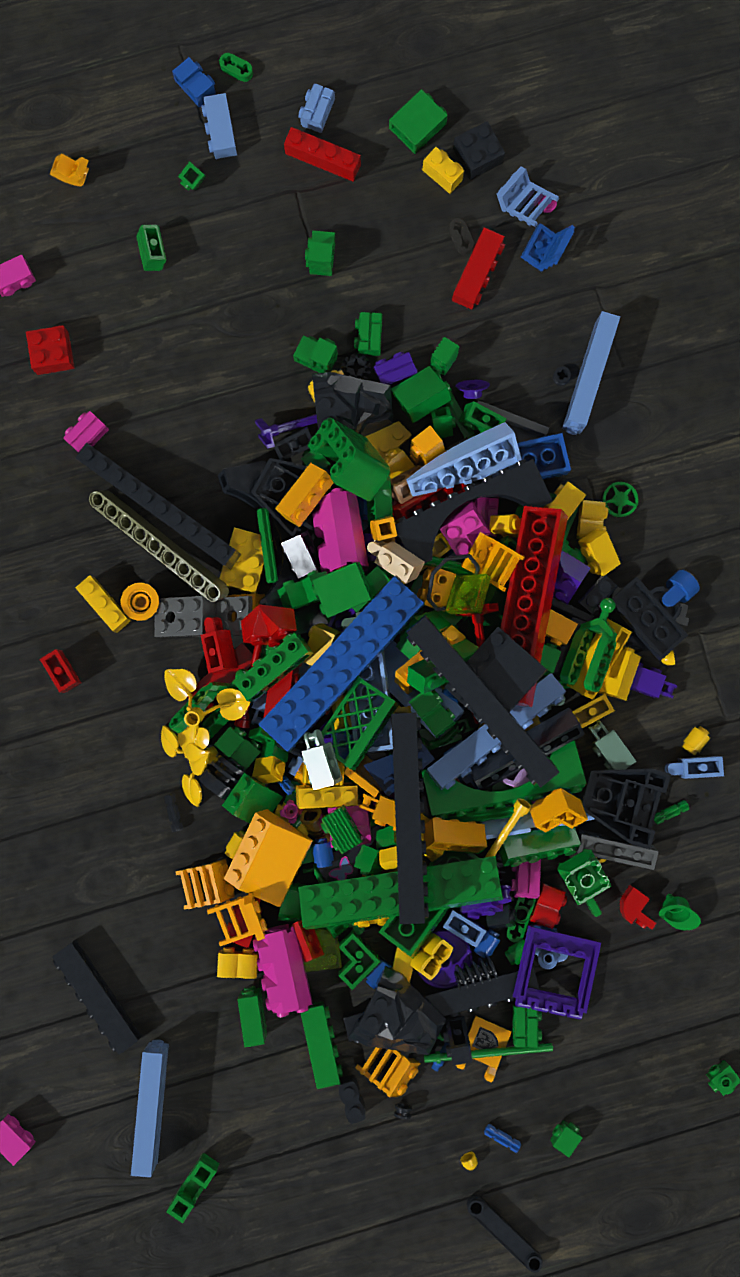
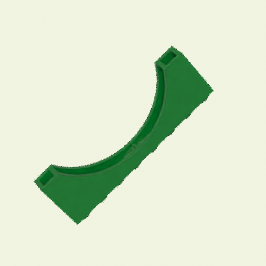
(463, 799)

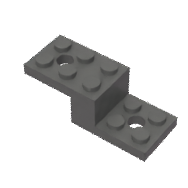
(192, 612)

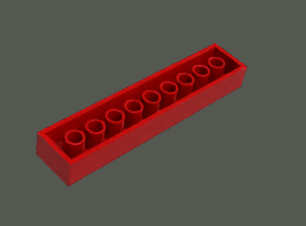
(534, 581)

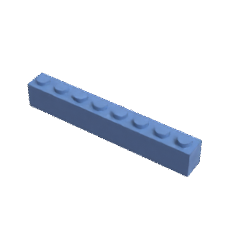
(480, 743)

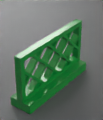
(372, 729)

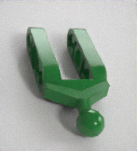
(602, 655)
(202, 700)

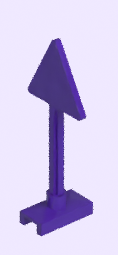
(269, 432)

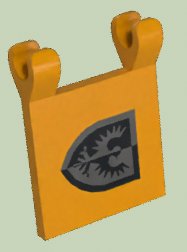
(486, 1036)

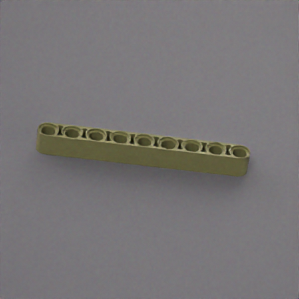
(167, 546)

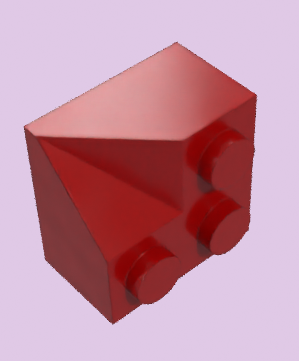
(268, 625)

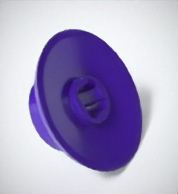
(472, 388)

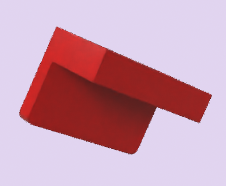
(308, 942)

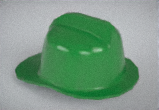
(679, 914)

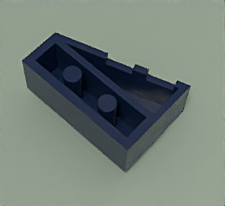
(383, 770)

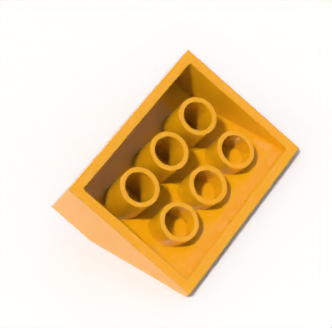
(268, 858)

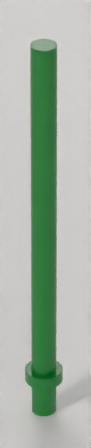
(438, 1057)

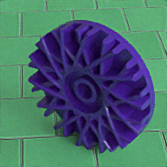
(461, 953)

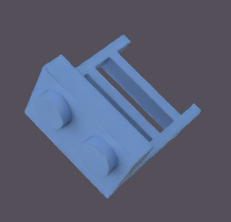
(516, 194)

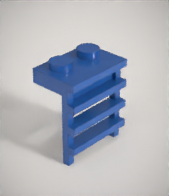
(546, 247)

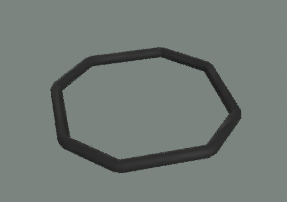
(438, 567)

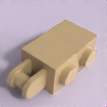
(396, 560)

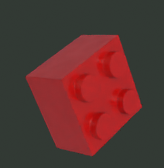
(50, 350)

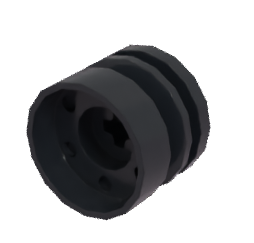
(224, 778)

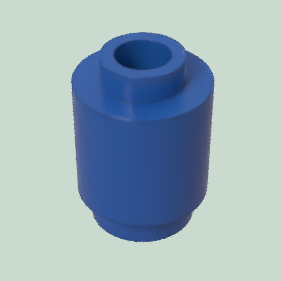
(322, 853)
(487, 944)

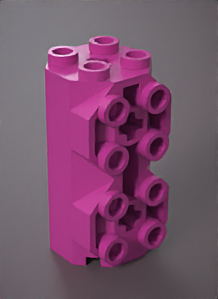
(340, 526)
(284, 971)

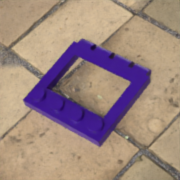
(562, 944)

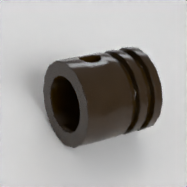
(312, 821)

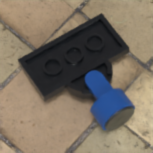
(654, 612)

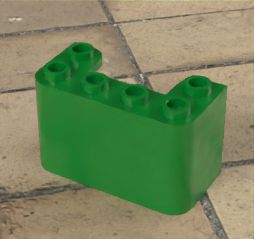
(357, 464)

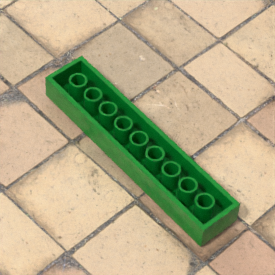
(378, 896)

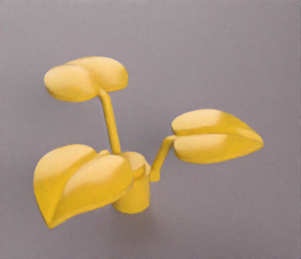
(231, 704)
(197, 758)

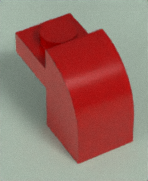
(631, 906)

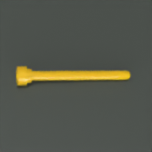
(520, 809)

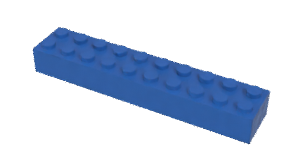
(341, 664)

